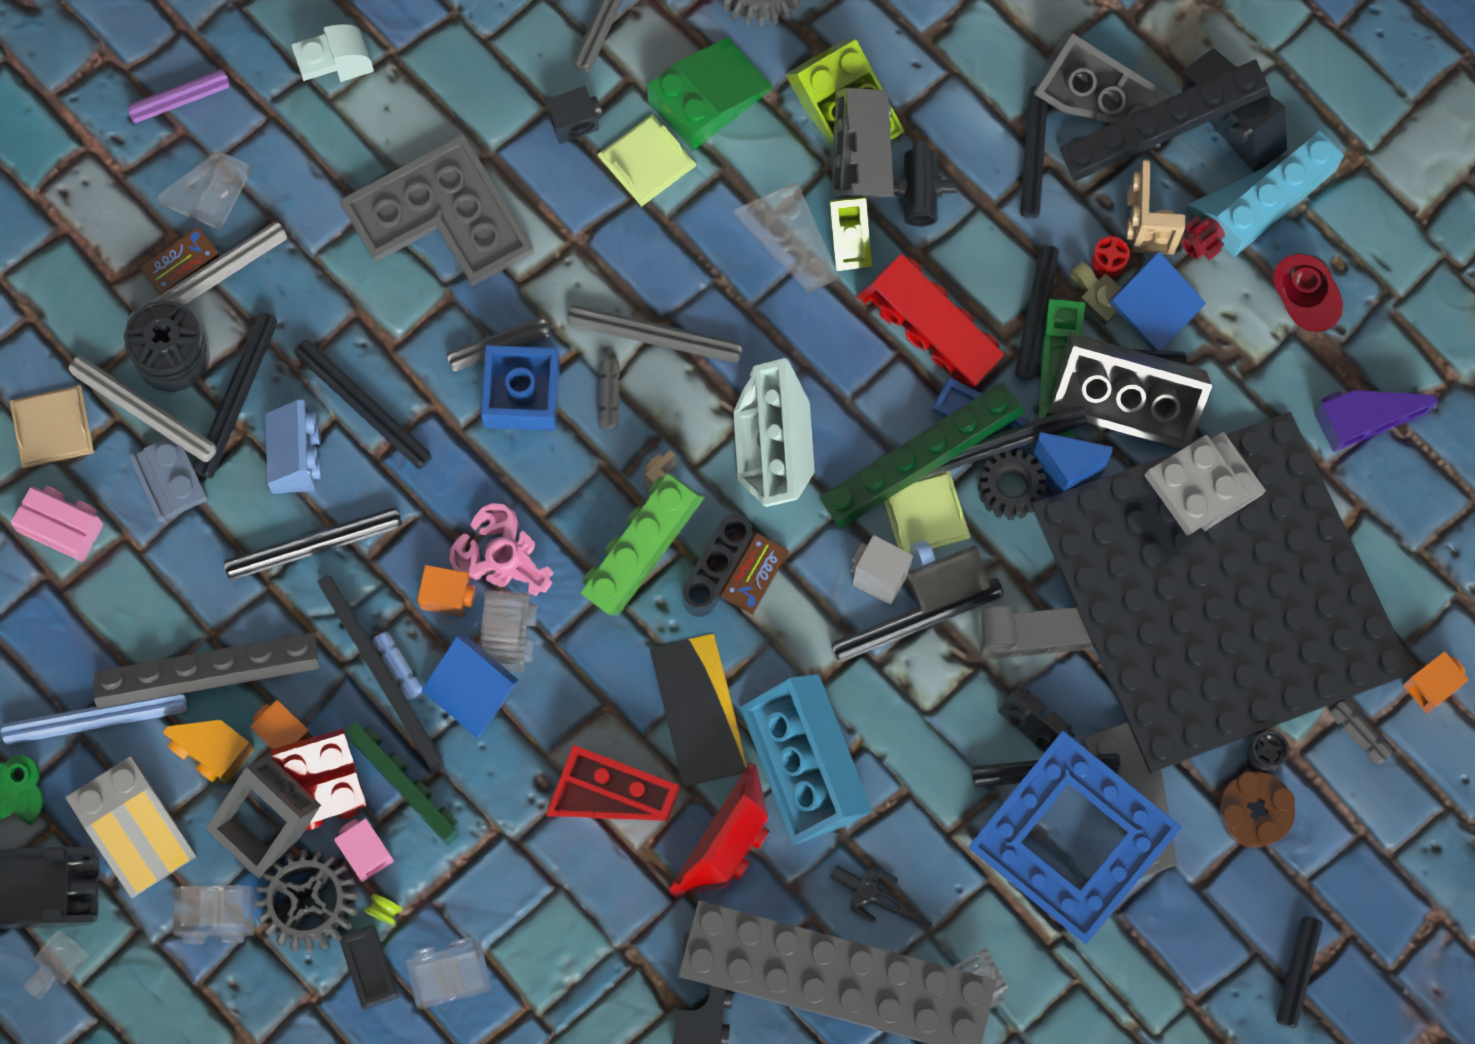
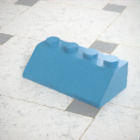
(805, 758)

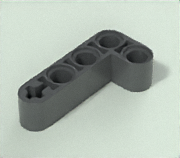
(1030, 633)

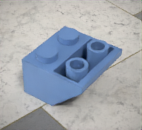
(291, 449)

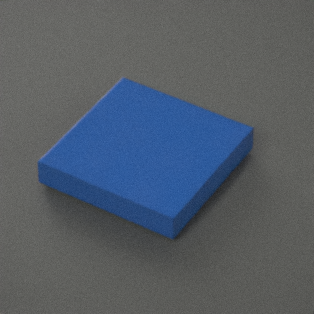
(1157, 302)
(470, 685)

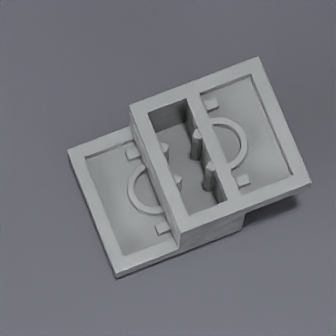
(1205, 483)

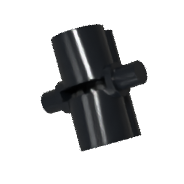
(921, 186)

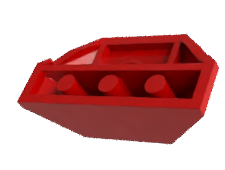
(727, 840)

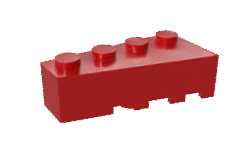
(932, 321)

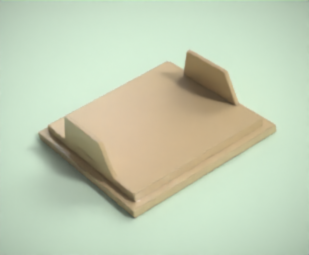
(51, 426)

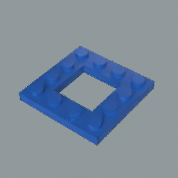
(1146, 826)

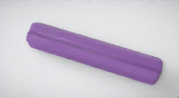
(178, 96)

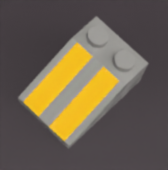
(131, 826)

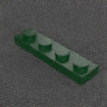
(393, 770)

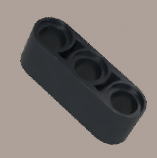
(718, 548)

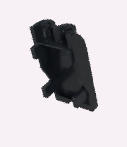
(49, 887)

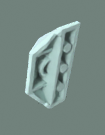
(774, 434)

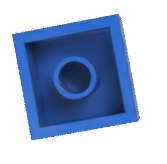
(521, 388)

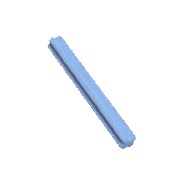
(91, 718)

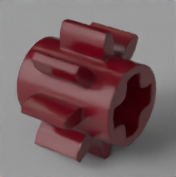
(1202, 238)

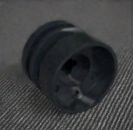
(172, 364)

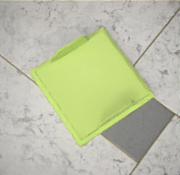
(647, 160)
(927, 512)

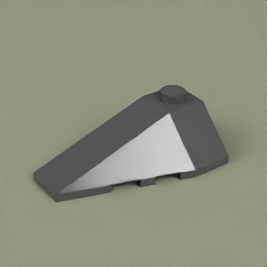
(1092, 84)

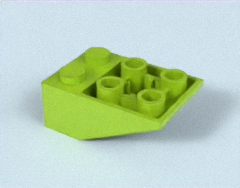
(830, 71)

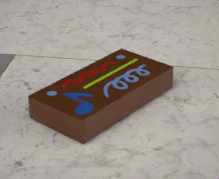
(180, 261)
(754, 574)

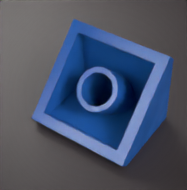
(1069, 461)

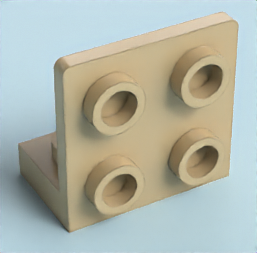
(1147, 230)

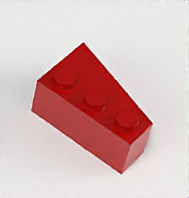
(610, 790)

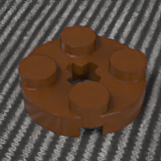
(1276, 800)

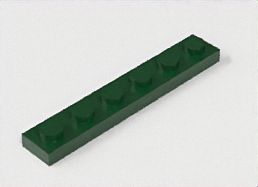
(921, 455)

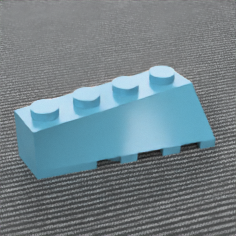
(1262, 198)

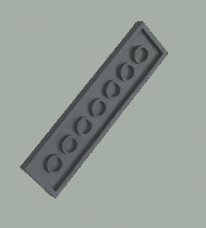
(836, 977)

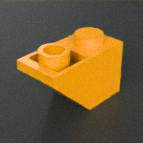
(212, 745)

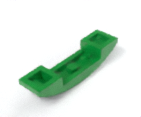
(1060, 320)

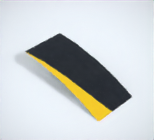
(698, 710)

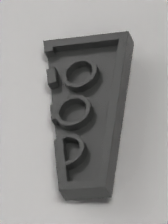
(1134, 771)

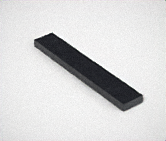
(381, 674)

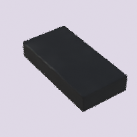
(368, 967)

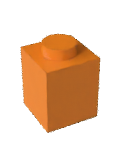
(446, 591)
(1436, 681)
(278, 726)

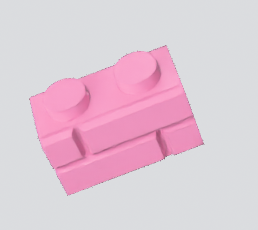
(58, 523)

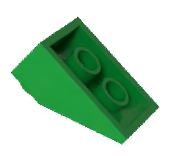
(706, 91)

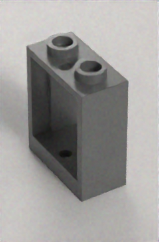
(294, 806)

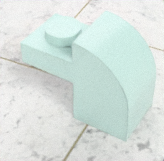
(337, 50)

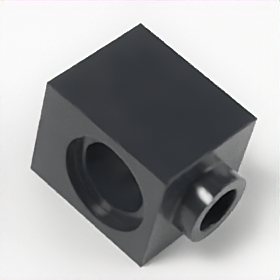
(573, 114)

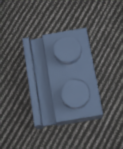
(168, 478)

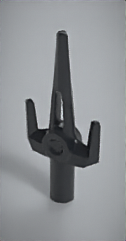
(867, 890)

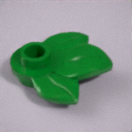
(20, 796)

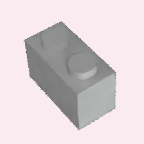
(880, 569)

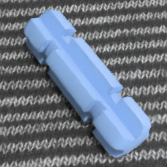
(397, 665)

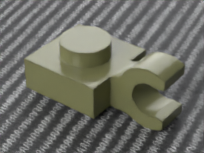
(1096, 292)

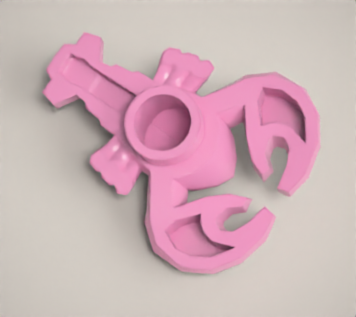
(502, 553)

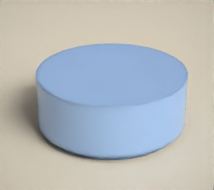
(921, 553)

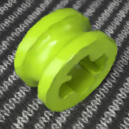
(383, 909)

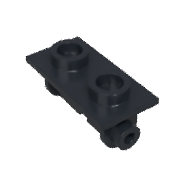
(1023, 712)

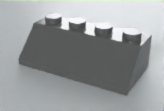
(1130, 390)

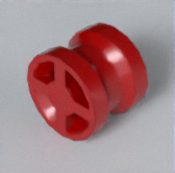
(1113, 250)

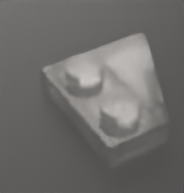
(208, 189)

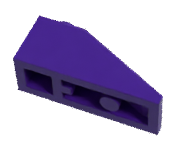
(1364, 414)

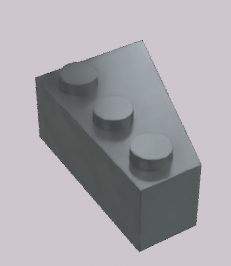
(862, 145)

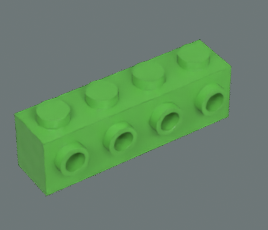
(641, 545)

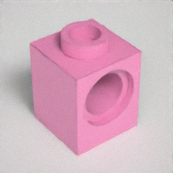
(363, 849)

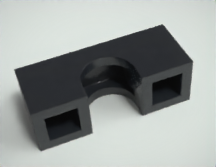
(706, 1023)

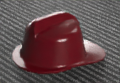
(1308, 292)

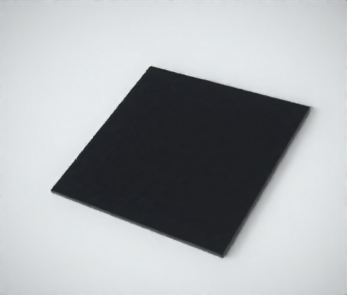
(1225, 623)

